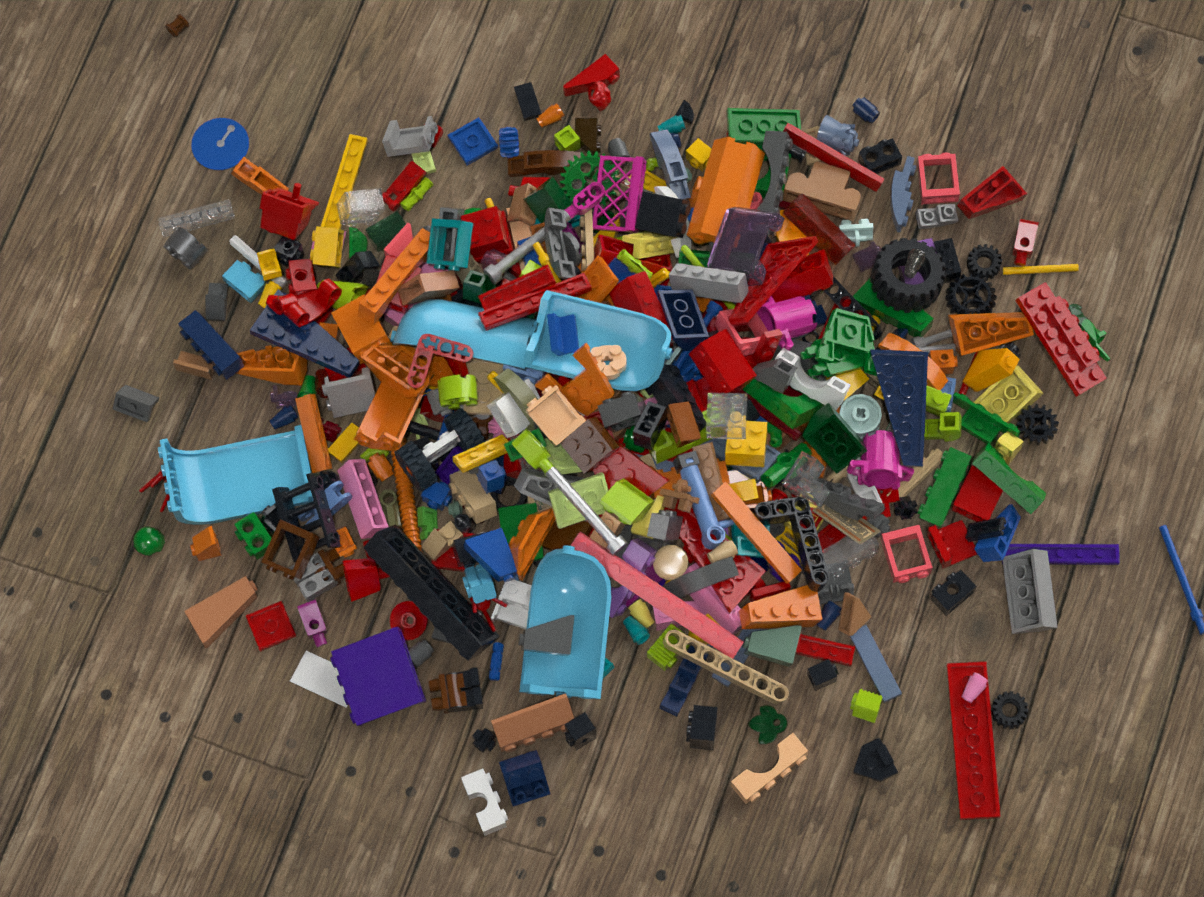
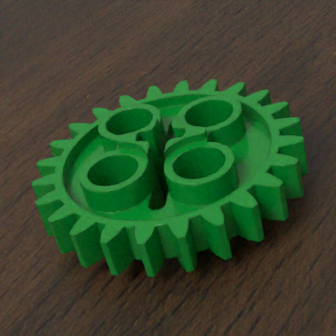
(574, 174)

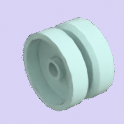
(861, 414)

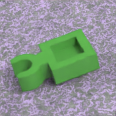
(427, 520)

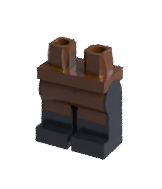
(458, 691)

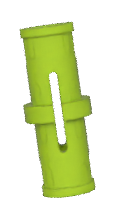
(416, 194)
(634, 265)

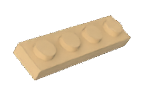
(586, 237)

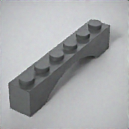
(777, 148)

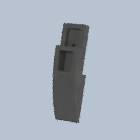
(850, 505)

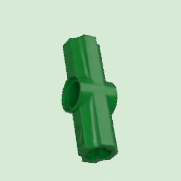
(783, 465)

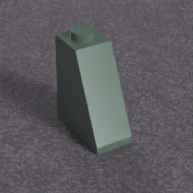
(773, 644)

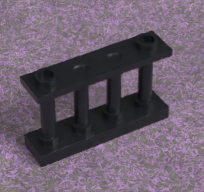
(289, 514)

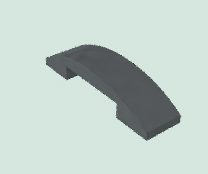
(555, 244)
(702, 578)

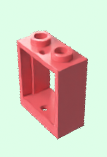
(936, 196)
(756, 325)
(903, 535)

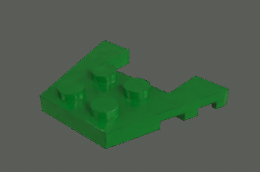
(849, 332)

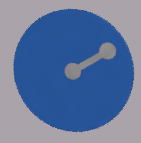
(220, 143)

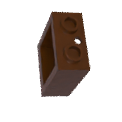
(305, 554)

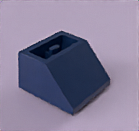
(524, 778)

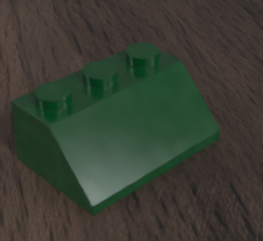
(833, 438)

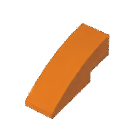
(256, 177)

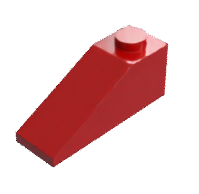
(601, 70)

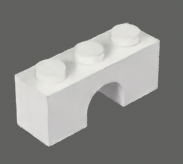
(478, 785)

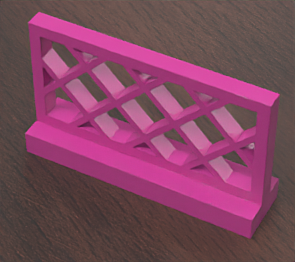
(635, 192)

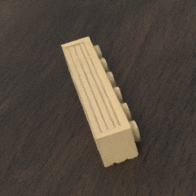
(920, 473)

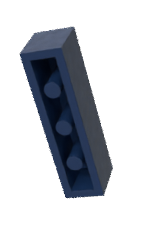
(211, 345)

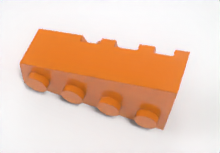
(987, 330)
(781, 610)

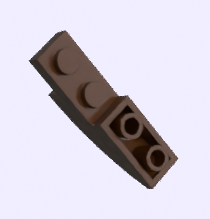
(541, 161)

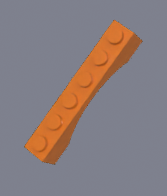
(381, 294)

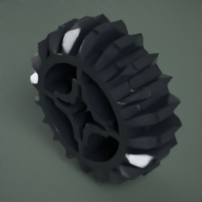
(977, 284)

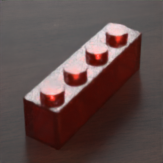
(815, 223)

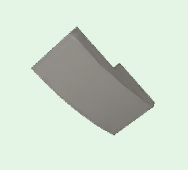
(937, 216)

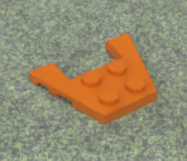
(587, 388)

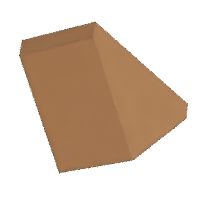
(853, 615)

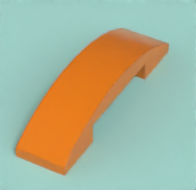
(935, 376)

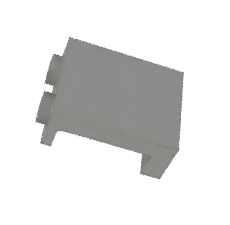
(409, 140)
(349, 394)

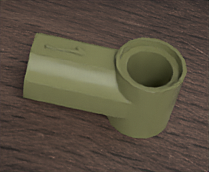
(390, 510)

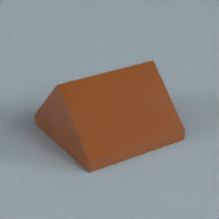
(682, 423)

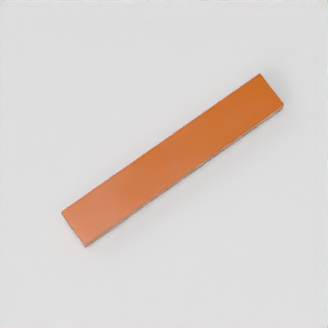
(756, 532)

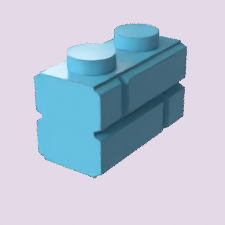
(478, 584)

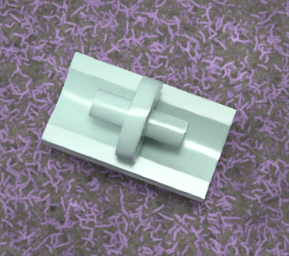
(857, 232)

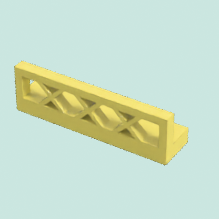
(649, 244)

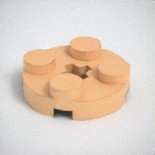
(613, 354)

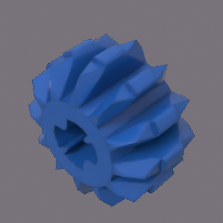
(508, 142)

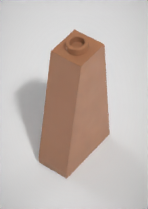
(221, 609)

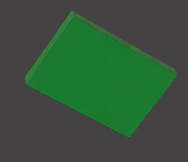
(510, 519)

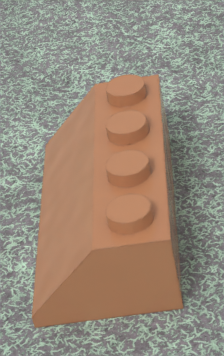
(532, 723)

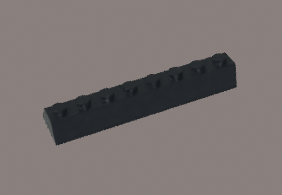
(430, 592)

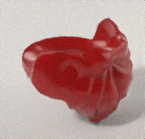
(601, 96)

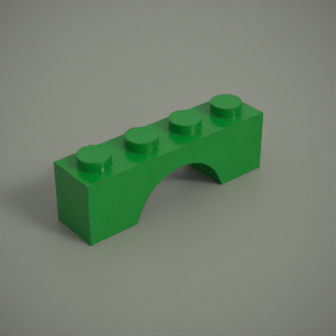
(1022, 491)

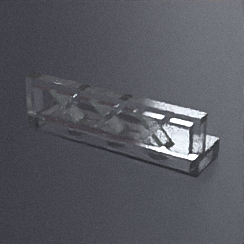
(197, 217)

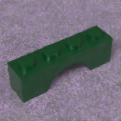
(477, 284)

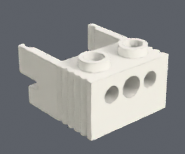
(517, 597)

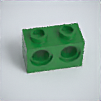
(258, 534)

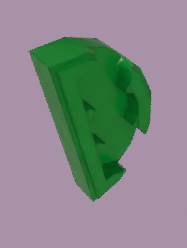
(357, 241)

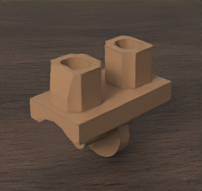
(680, 493)

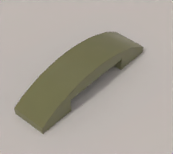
(518, 389)

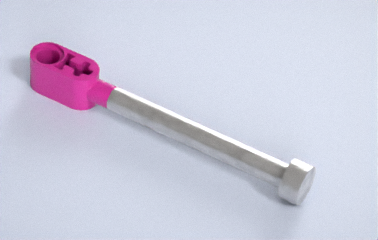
(495, 272)

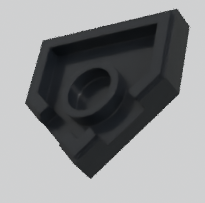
(875, 762)

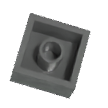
(621, 412)

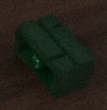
(385, 230)

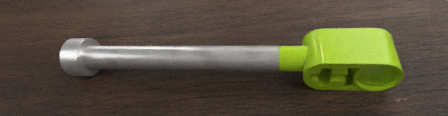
(538, 457)

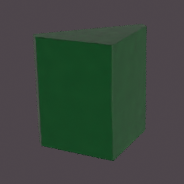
(547, 196)

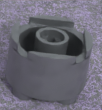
(185, 247)

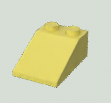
(1010, 395)

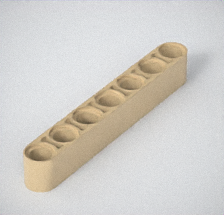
(735, 667)

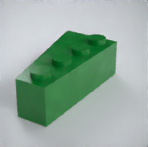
(915, 322)
(945, 487)

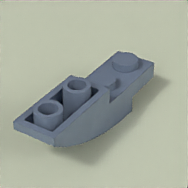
(671, 163)
(900, 194)

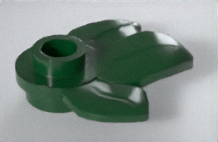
(765, 724)

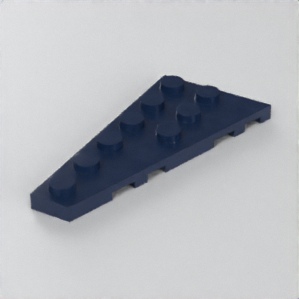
(306, 341)
(904, 388)

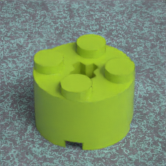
(457, 391)

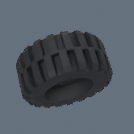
(903, 295)

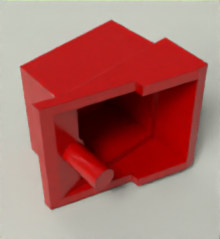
(286, 211)
(489, 232)

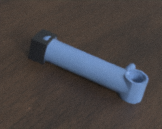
(688, 468)

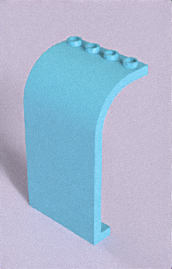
(234, 477)

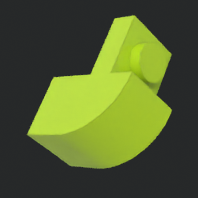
(945, 428)

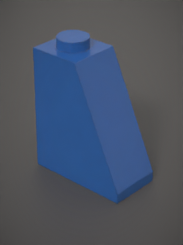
(493, 554)

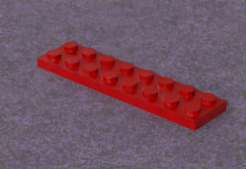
(973, 745)

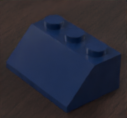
(683, 317)

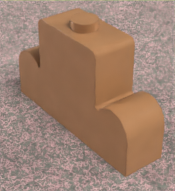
(826, 190)

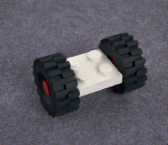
(416, 463)

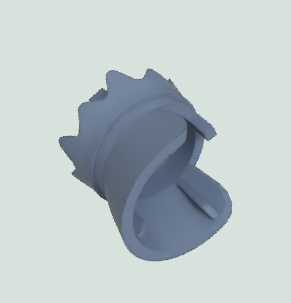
(838, 135)

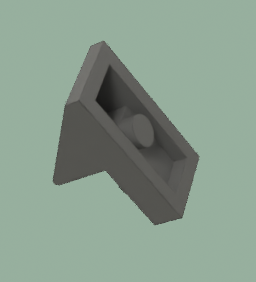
(216, 301)

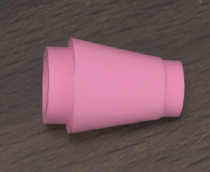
(974, 687)

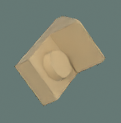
(440, 541)

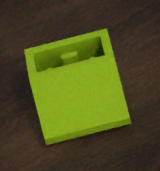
(626, 502)

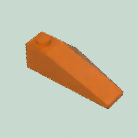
(274, 365)

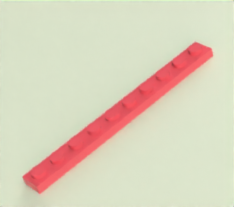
(660, 597)

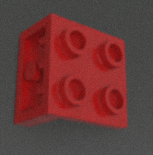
(950, 543)

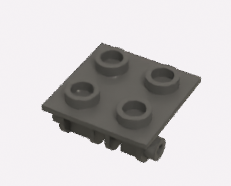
(836, 587)

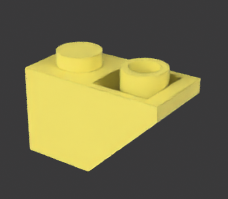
(1008, 446)

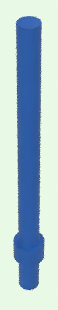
(1196, 614)

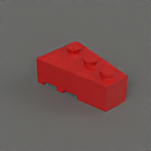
(992, 194)

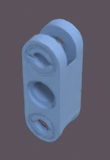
(335, 501)

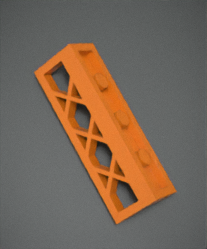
(313, 433)

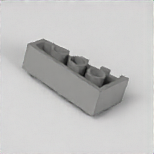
(536, 484)

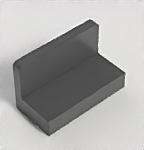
(134, 403)

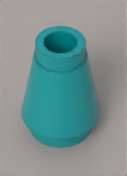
(674, 124)
(636, 630)

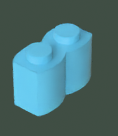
(244, 281)

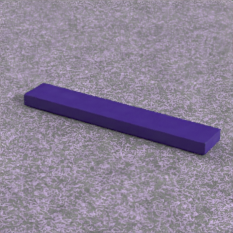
(1073, 553)

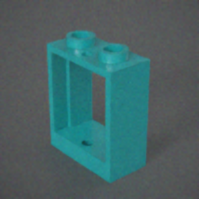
(437, 243)

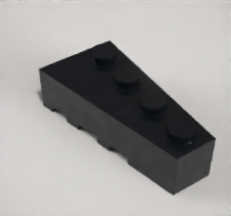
(672, 389)

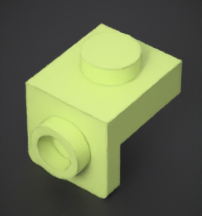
(425, 161)

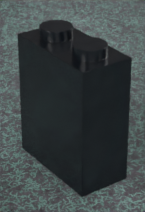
(663, 214)

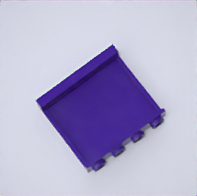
(377, 676)

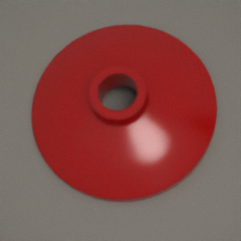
(399, 618)

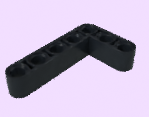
(842, 295)
(801, 535)

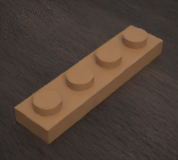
(711, 474)

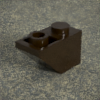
(588, 132)

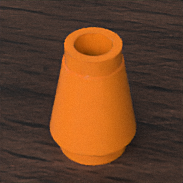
(550, 115)

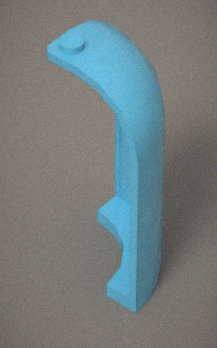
(462, 324)
(639, 336)
(563, 586)

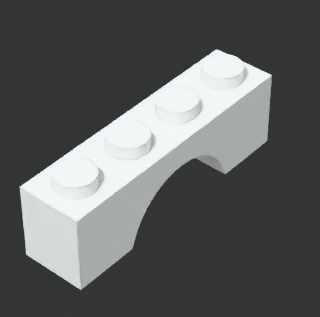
(826, 391)

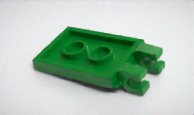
(844, 361)

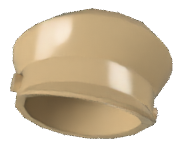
(670, 562)

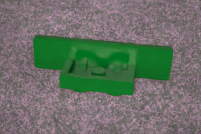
(980, 422)

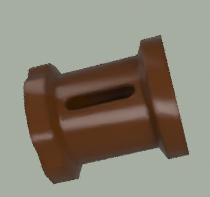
(177, 25)

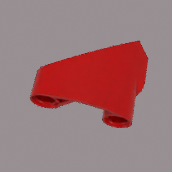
(307, 306)

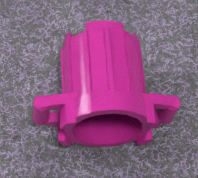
(790, 316)
(880, 463)

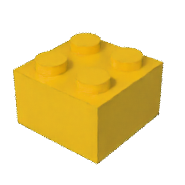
(327, 247)
(749, 450)

